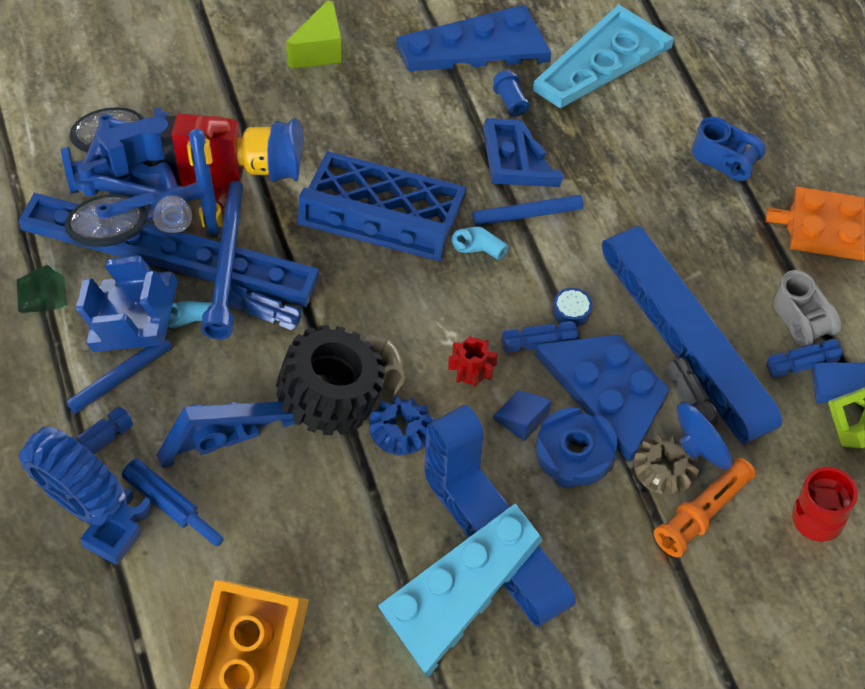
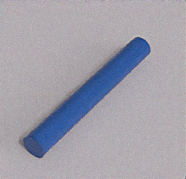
(527, 210)
(116, 376)

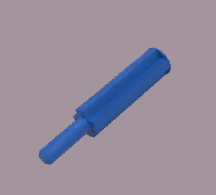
(168, 499)

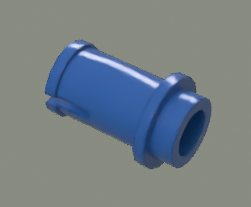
(507, 86)

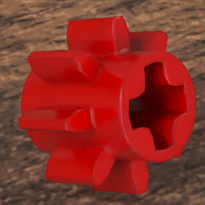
(472, 361)

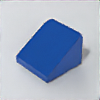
(523, 413)

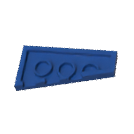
(488, 37)

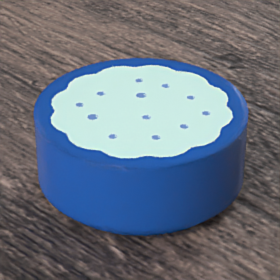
(572, 305)

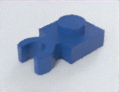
(119, 533)

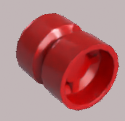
(824, 504)

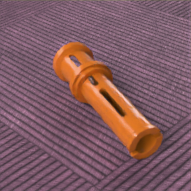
(696, 516)

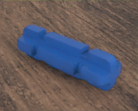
(264, 307)
(536, 335)
(803, 358)
(103, 431)

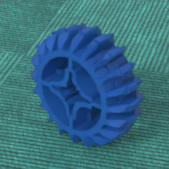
(72, 475)

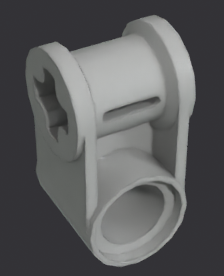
(807, 313)

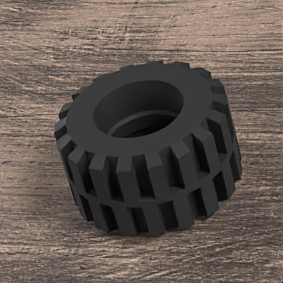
(337, 356)

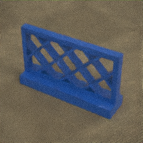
(378, 222)

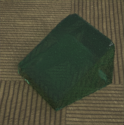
(41, 291)

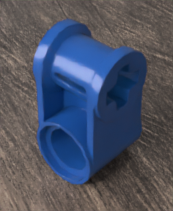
(725, 147)

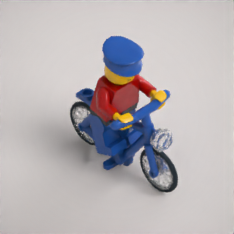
(164, 166)

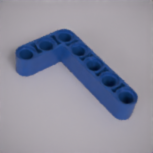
(456, 478)

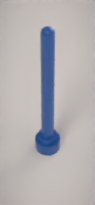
(217, 319)

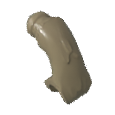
(393, 362)

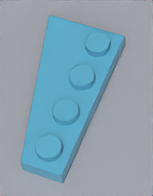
(601, 55)
(450, 593)

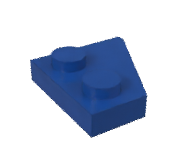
(515, 155)

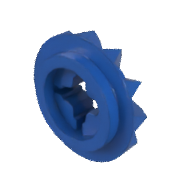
(387, 434)

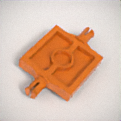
(824, 223)

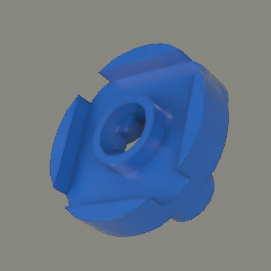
(571, 467)

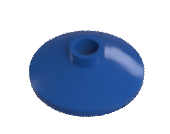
(702, 437)

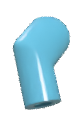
(478, 239)
(186, 313)

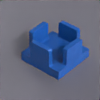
(129, 308)

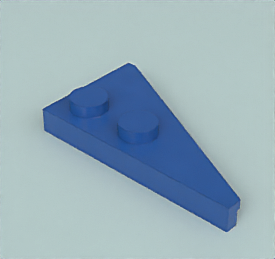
(218, 427)

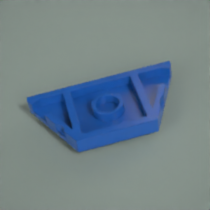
(609, 381)

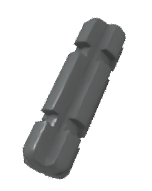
(691, 388)

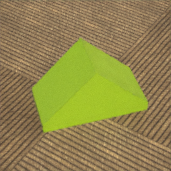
(316, 40)

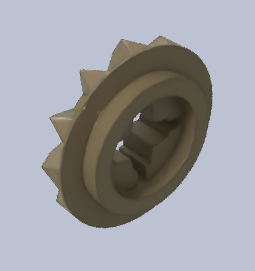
(656, 476)

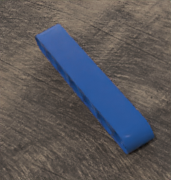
(692, 334)

